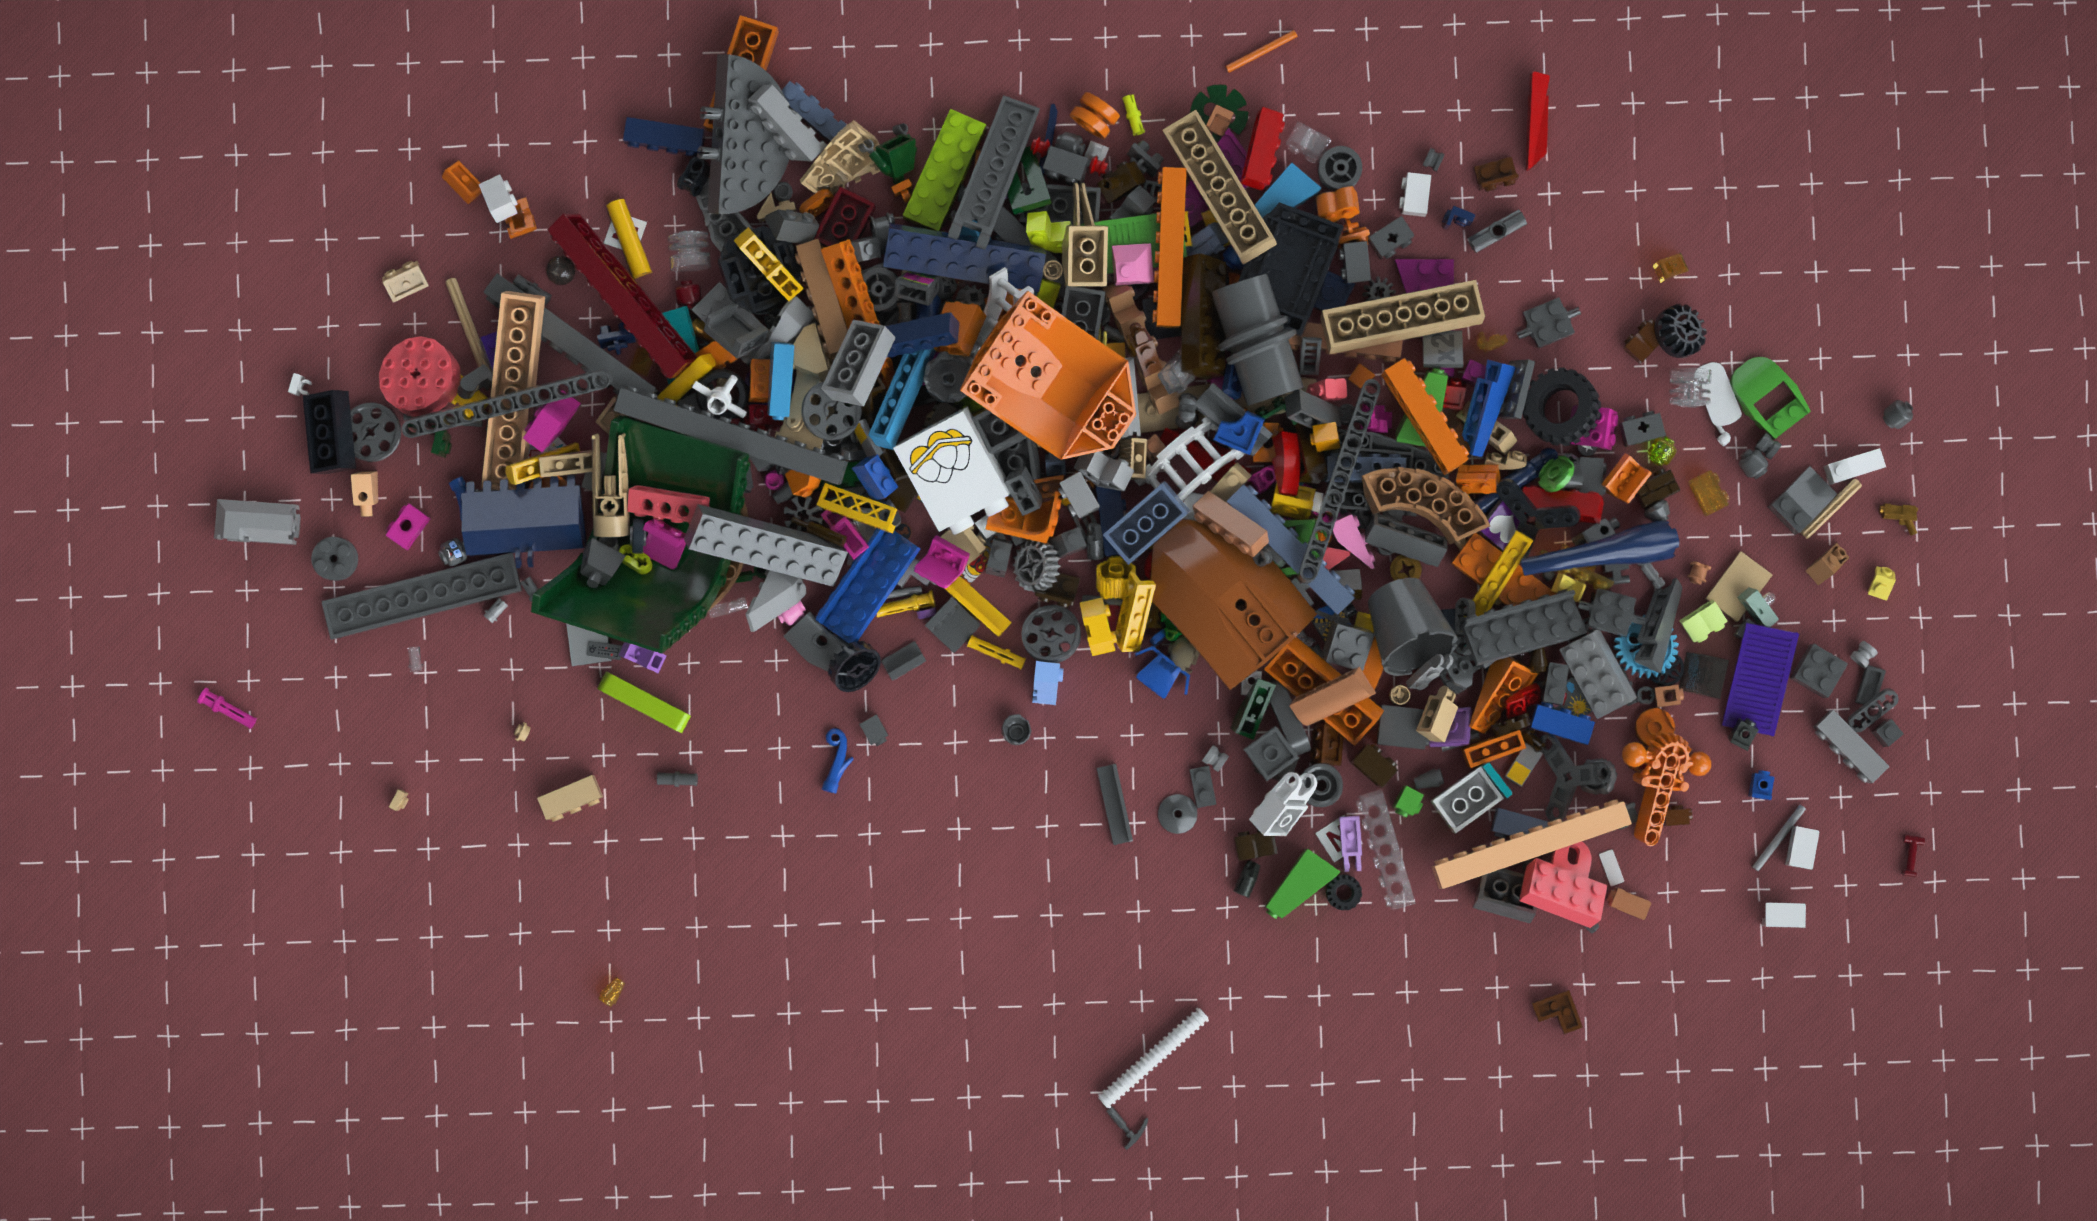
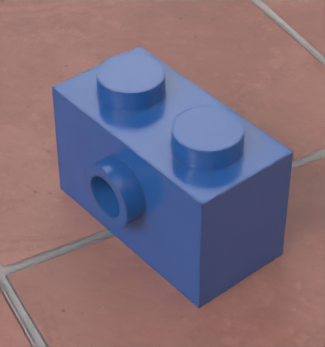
(875, 477)

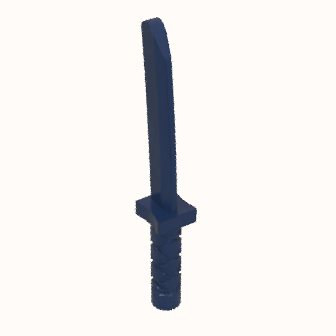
(1050, 132)

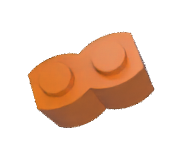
(1338, 204)

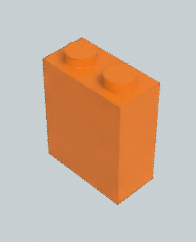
(970, 323)

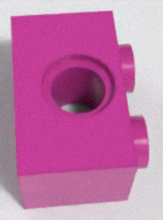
(418, 523)

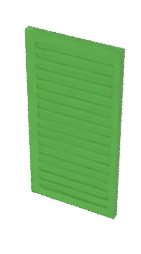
(1132, 231)

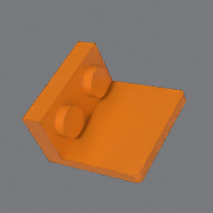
(759, 381)

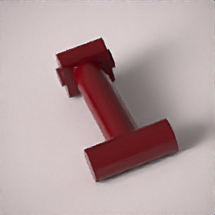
(1913, 842)

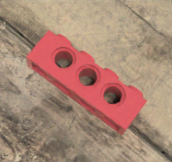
(638, 503)

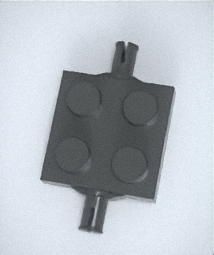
(1548, 323)
(1611, 612)

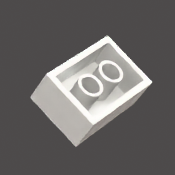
(1467, 799)

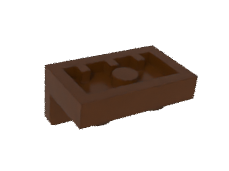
(1495, 174)
(1326, 745)

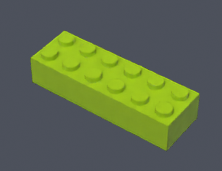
(944, 171)

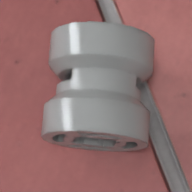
(1863, 654)
(1215, 758)

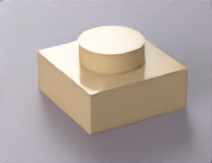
(399, 800)

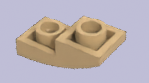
(1512, 461)

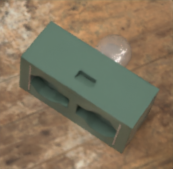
(1759, 606)

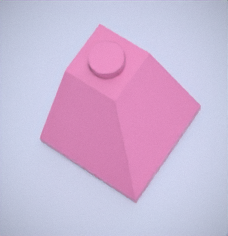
(1132, 264)

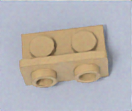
(404, 281)

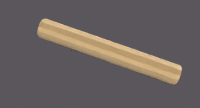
(1831, 508)

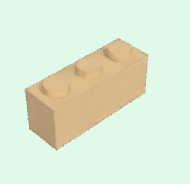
(570, 798)

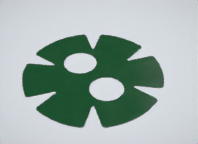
(1232, 102)

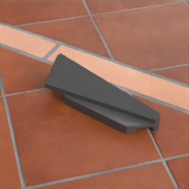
(1658, 626)

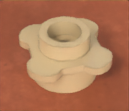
(522, 731)

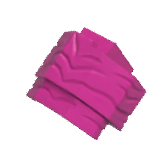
(1379, 421)

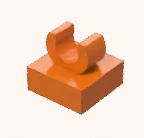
(903, 189)

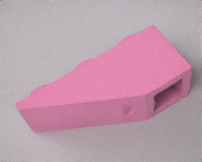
(1348, 535)

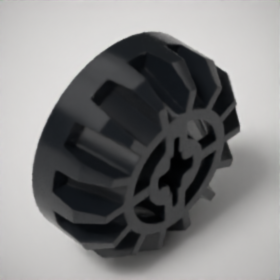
(1674, 334)
(854, 666)

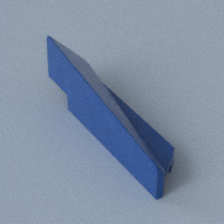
(1486, 405)

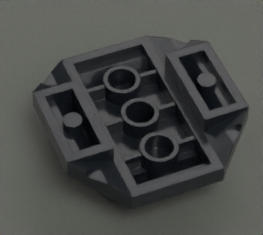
(742, 284)

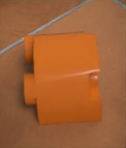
(522, 222)

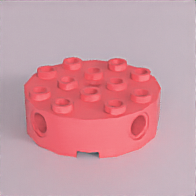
(419, 376)

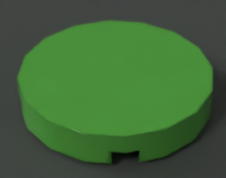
(1556, 474)

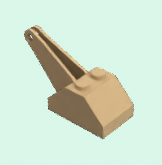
(1084, 246)
(811, 368)

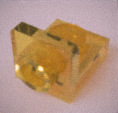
(1494, 342)

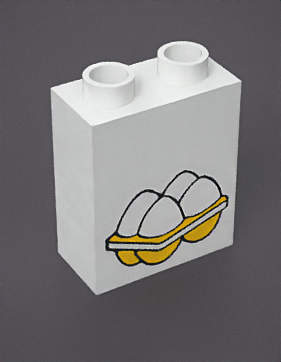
(954, 471)

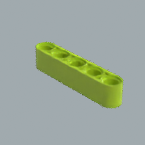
(644, 702)

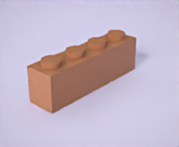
(1230, 524)

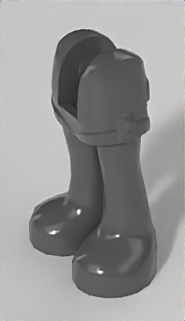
(1186, 415)

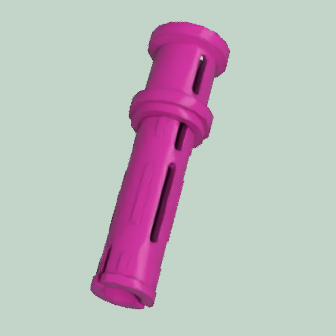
(219, 701)

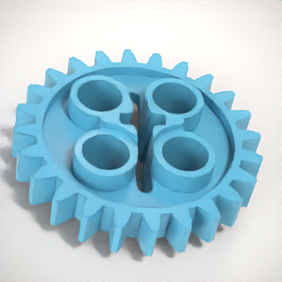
(1624, 647)

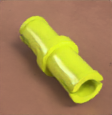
(1133, 115)

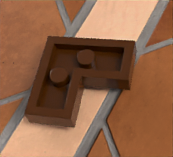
(1560, 1006)

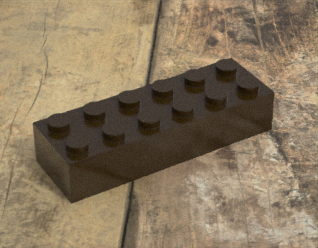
(1200, 319)

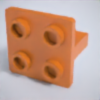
(1626, 479)

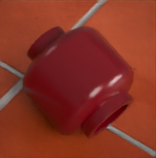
(688, 294)

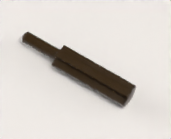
(821, 532)

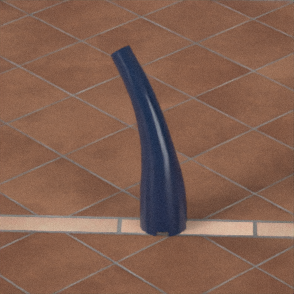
(1632, 546)

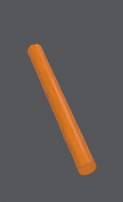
(1261, 51)

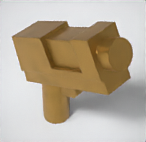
(1905, 514)

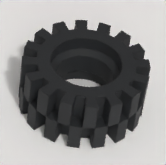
(1344, 904)

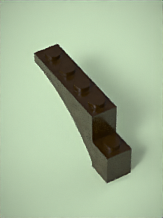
(869, 412)

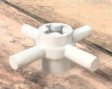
(722, 394)

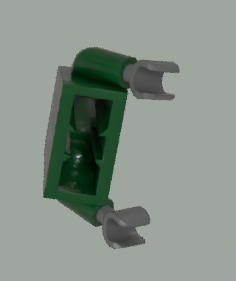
(895, 155)

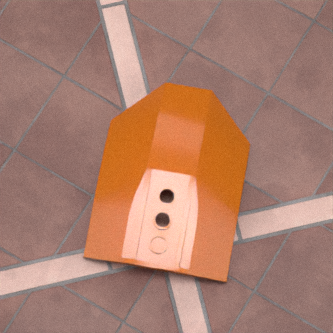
(1078, 399)

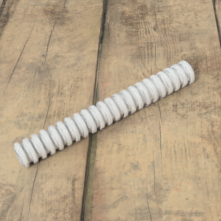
(1153, 1057)

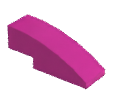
(855, 542)

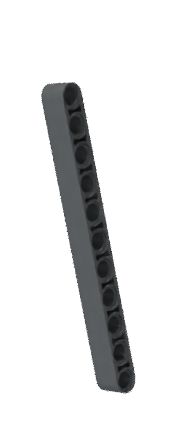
(498, 407)
(1342, 472)

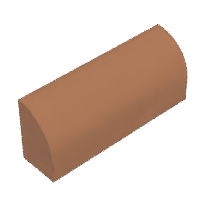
(1332, 697)

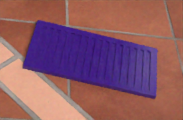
(1760, 677)

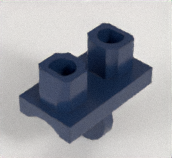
(615, 340)

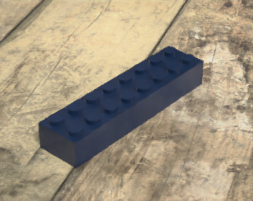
(939, 255)

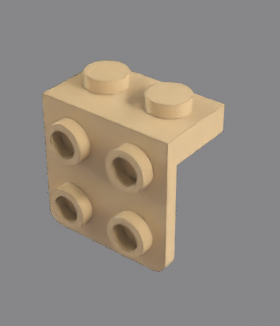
(968, 542)

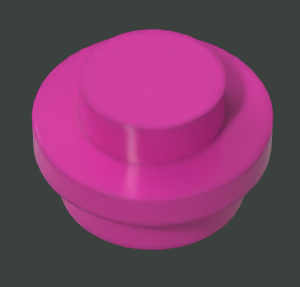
(774, 480)

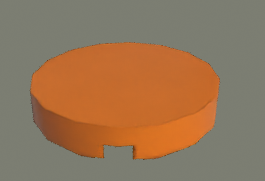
(1652, 723)

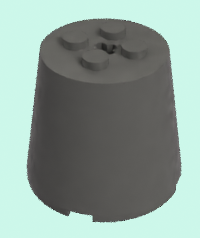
(1408, 626)

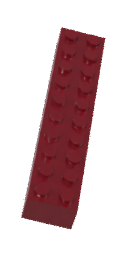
(622, 294)

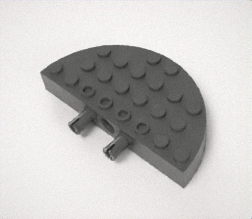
(743, 152)

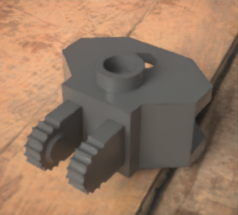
(1459, 673)

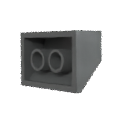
(1500, 895)

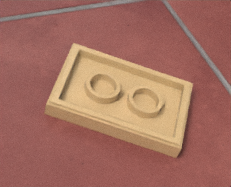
(1736, 579)

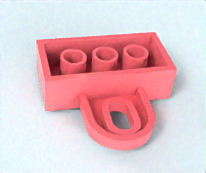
(1565, 887)

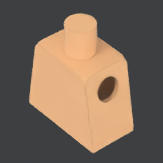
(367, 483)

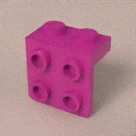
(1603, 434)
(664, 543)
(942, 563)

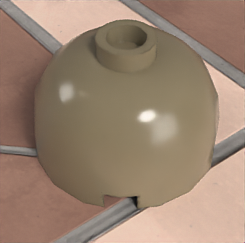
(1183, 654)

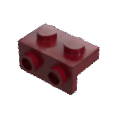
(759, 416)

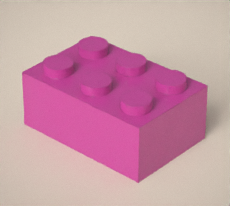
(550, 422)

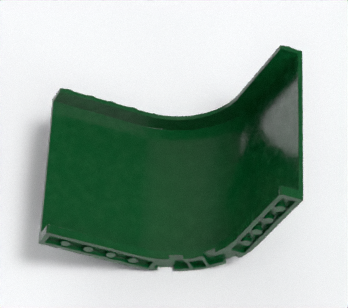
(666, 602)

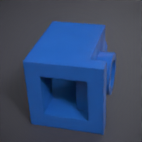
(1756, 791)

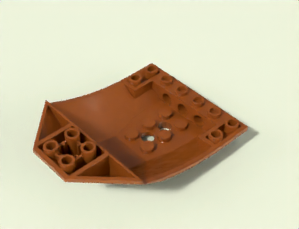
(1198, 588)

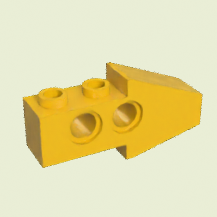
(768, 264)

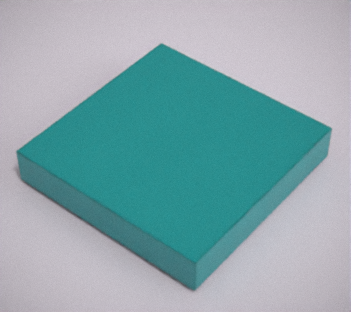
(1496, 780)

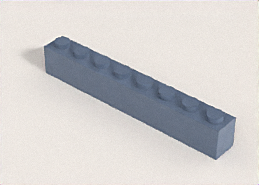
(1287, 545)

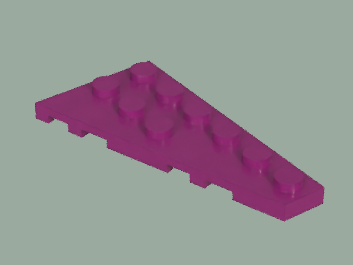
(1424, 275)

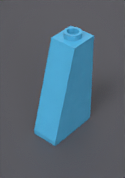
(1290, 188)
(780, 379)

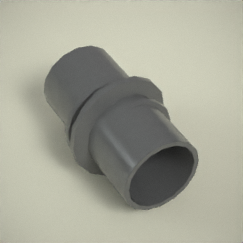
(1257, 339)

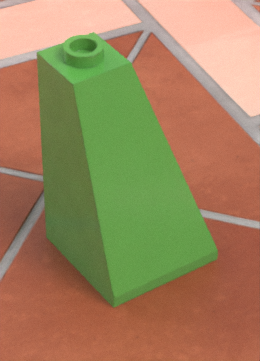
(1436, 385)
(1300, 883)

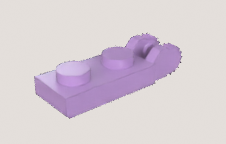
(1350, 840)

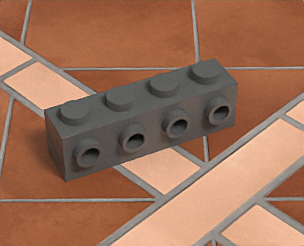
(1406, 540)

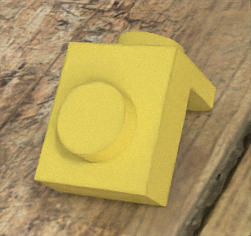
(1564, 582)
(1882, 583)

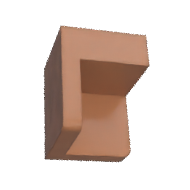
(1219, 120)

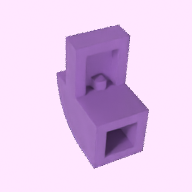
(644, 657)

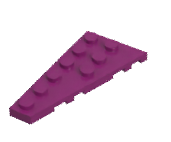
(1236, 158)

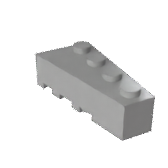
(785, 124)

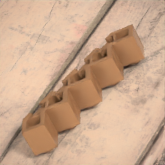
(1120, 300)

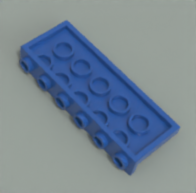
(867, 584)

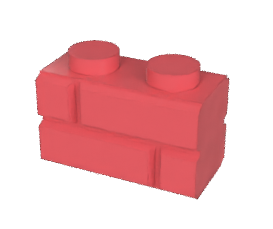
(1329, 389)

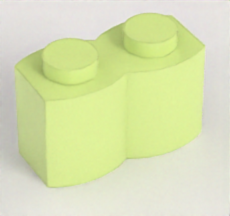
(1703, 621)

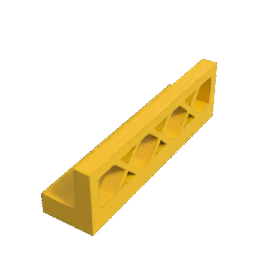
(855, 515)
(978, 606)
(1134, 613)

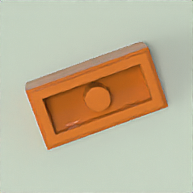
(462, 181)

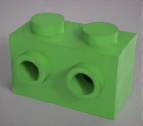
(1408, 802)

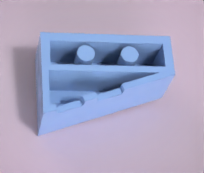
(1046, 682)

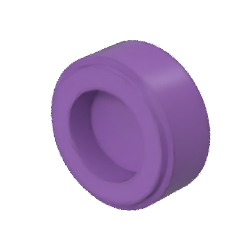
(926, 613)

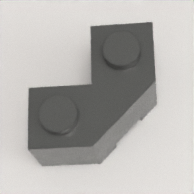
(1136, 204)

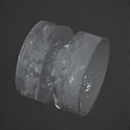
(689, 248)
(1690, 387)

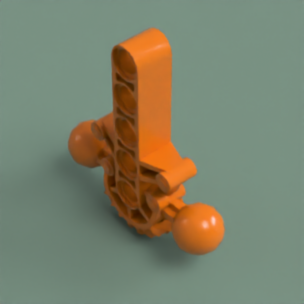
(1665, 763)

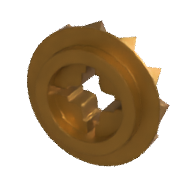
(1396, 566)

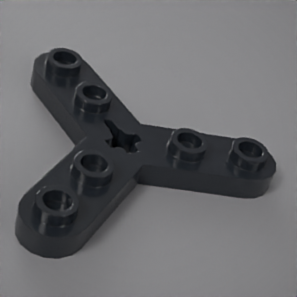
(1545, 517)

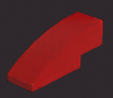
(1287, 463)

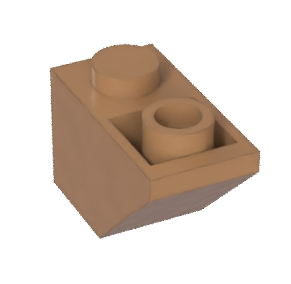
(1827, 564)

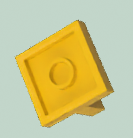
(1293, 506)

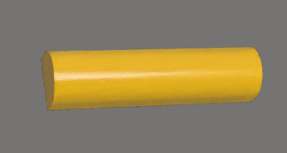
(628, 238)
(687, 378)
(530, 468)

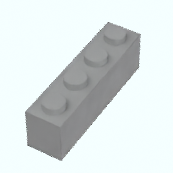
(1851, 747)

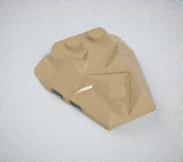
(841, 161)

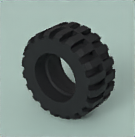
(1576, 426)

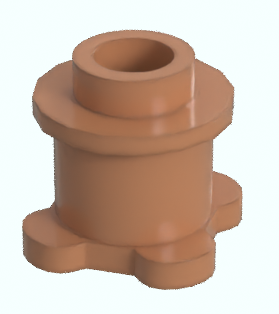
(1698, 573)

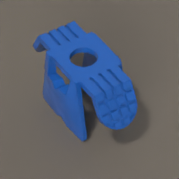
(1160, 673)

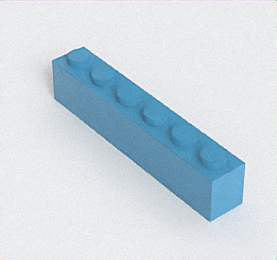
(900, 398)

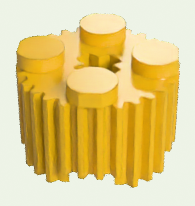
(1112, 577)

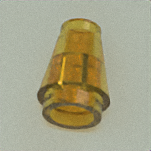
(611, 992)

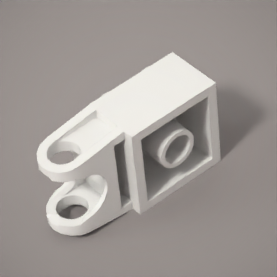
(1283, 805)

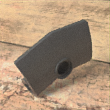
(807, 641)

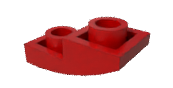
(1521, 699)

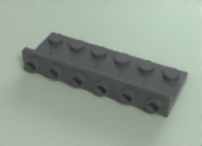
(1523, 627)

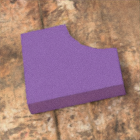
(1459, 732)

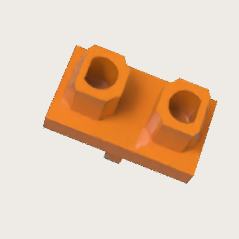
(1360, 234)

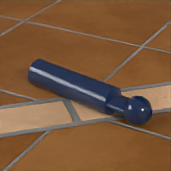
(1521, 476)

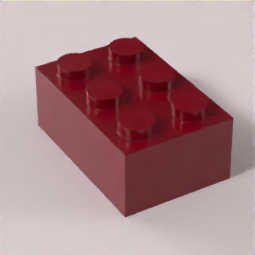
(845, 218)

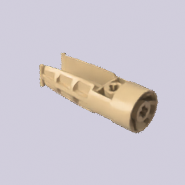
(610, 522)

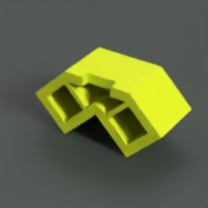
(1044, 233)

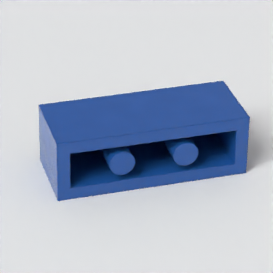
(1562, 723)

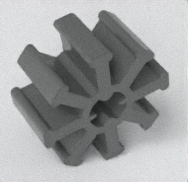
(810, 513)

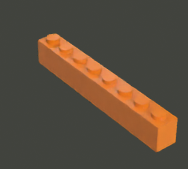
(1170, 247)

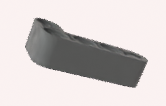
(1289, 723)

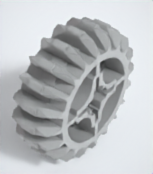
(1036, 565)

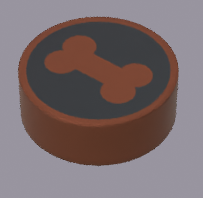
(904, 530)

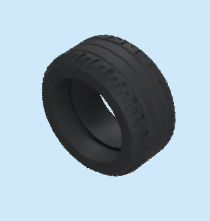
(723, 373)

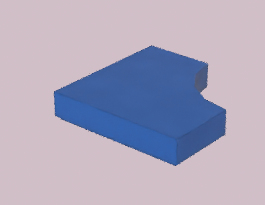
(1240, 433)

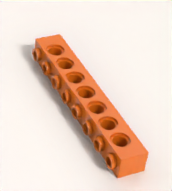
(848, 291)

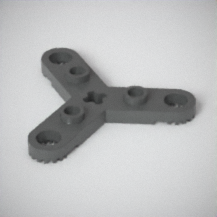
(1581, 775)

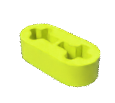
(633, 562)

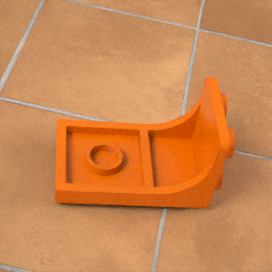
(1032, 526)

